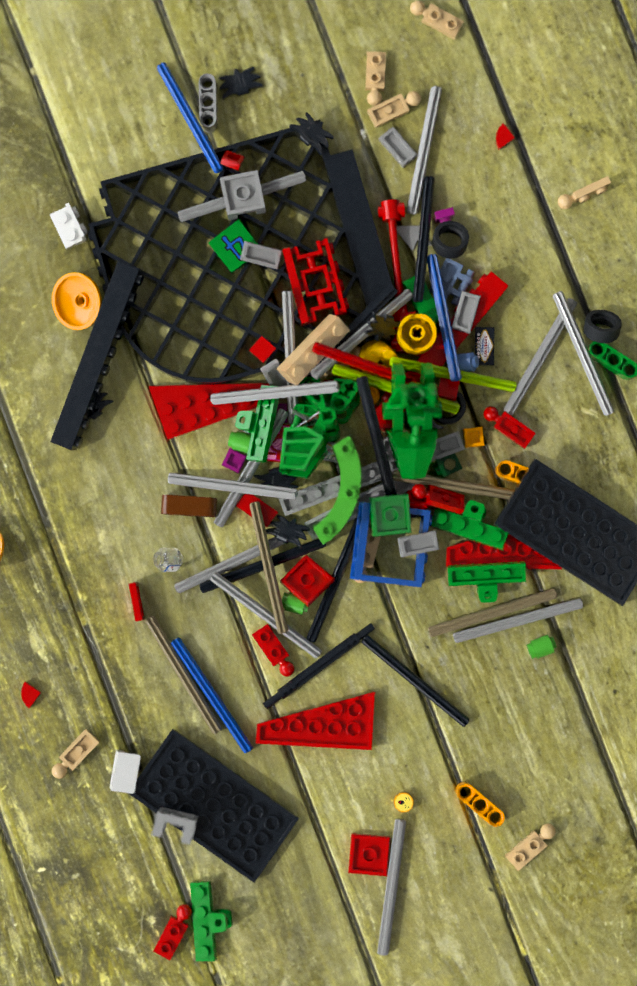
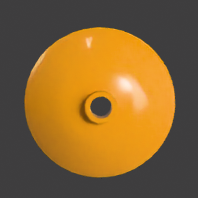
(69, 303)

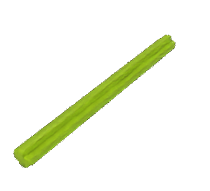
(467, 377)
(384, 385)

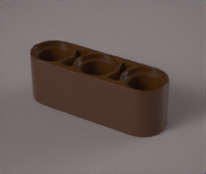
(188, 506)

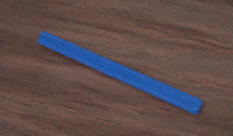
(190, 118)
(443, 317)
(212, 695)

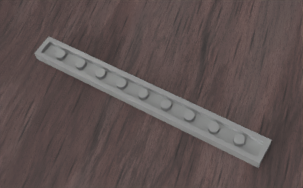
(369, 474)

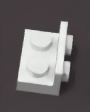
(68, 226)

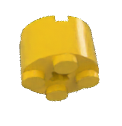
(416, 323)
(377, 352)

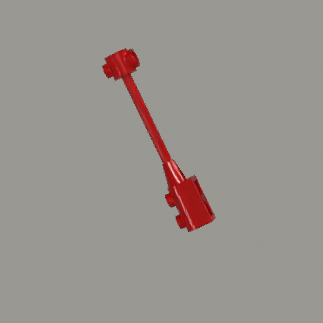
(391, 212)

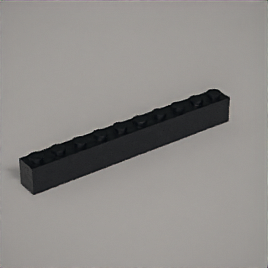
(97, 356)

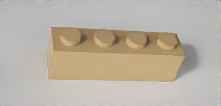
(303, 359)

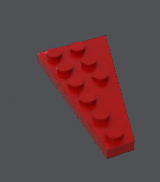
(190, 408)
(514, 551)
(334, 725)

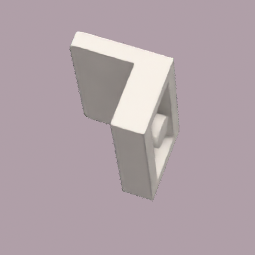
(124, 772)

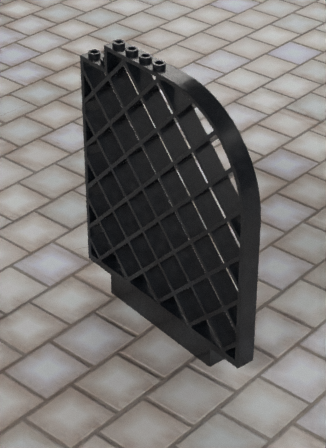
(356, 227)

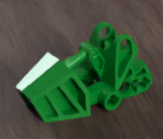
(306, 448)
(415, 450)

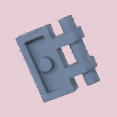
(450, 273)

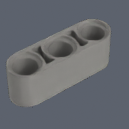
(208, 111)

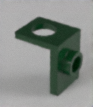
(440, 468)

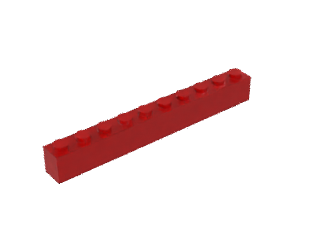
(490, 290)

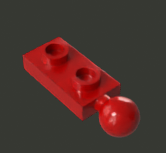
(509, 426)
(440, 497)
(273, 650)
(173, 932)

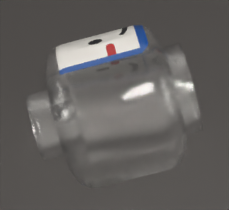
(168, 559)

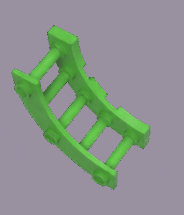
(348, 493)

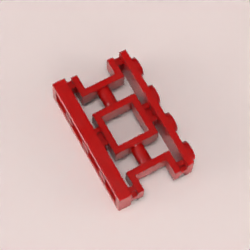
(300, 285)

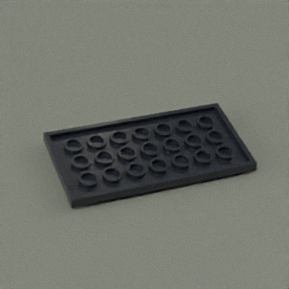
(573, 531)
(233, 815)

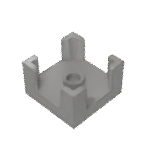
(242, 194)
(175, 819)

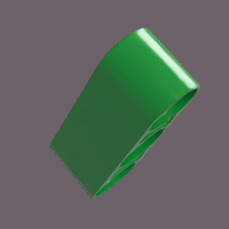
(427, 306)
(622, 360)

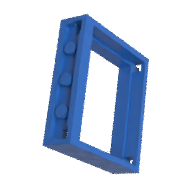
(360, 546)

